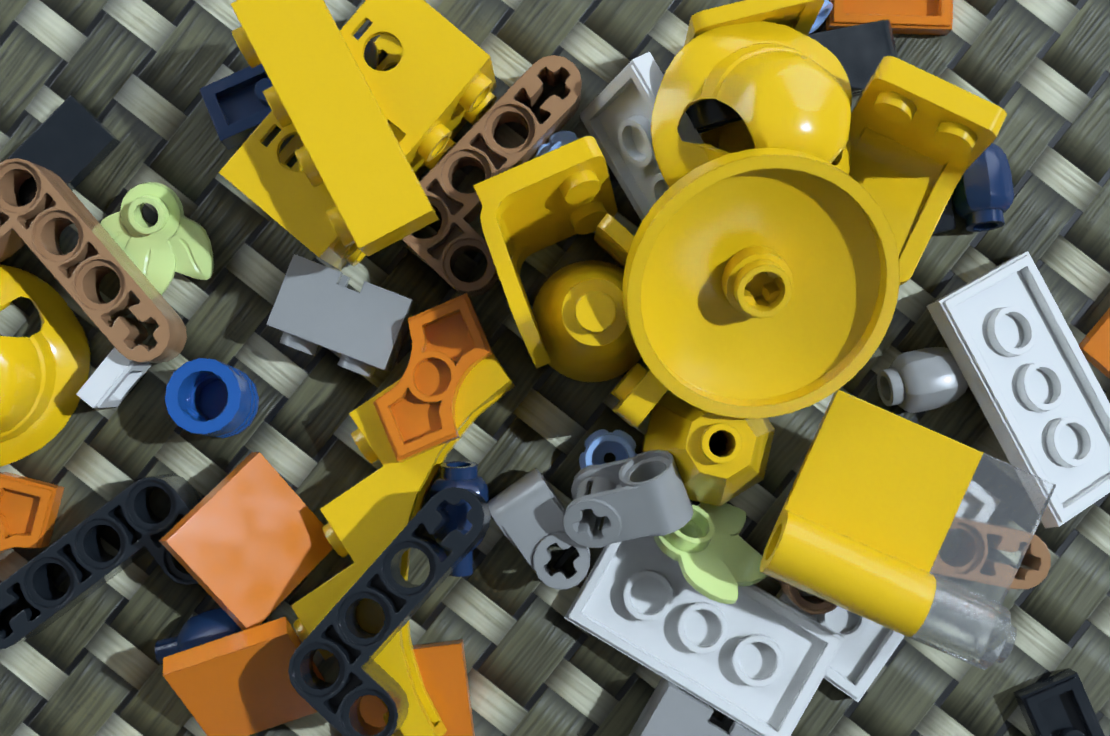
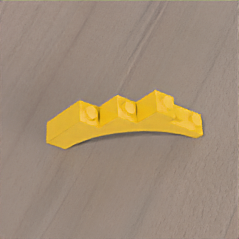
(373, 515)

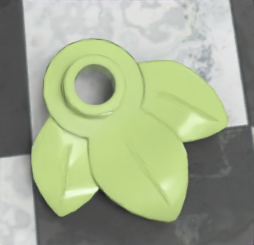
(161, 248)
(713, 552)

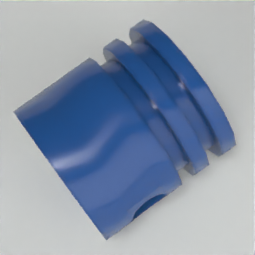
(211, 398)

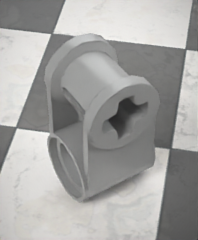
(634, 494)
(533, 521)

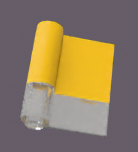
(908, 530)

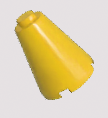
(586, 322)

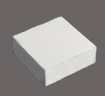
(112, 381)

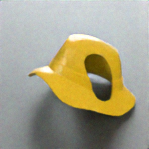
(773, 77)
(38, 371)

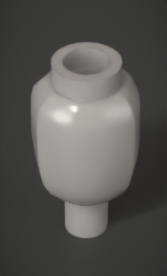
(922, 380)

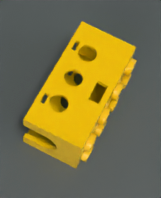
(426, 99)

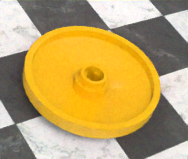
(761, 283)

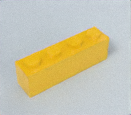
(337, 120)

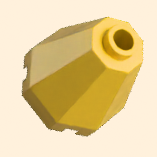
(686, 435)

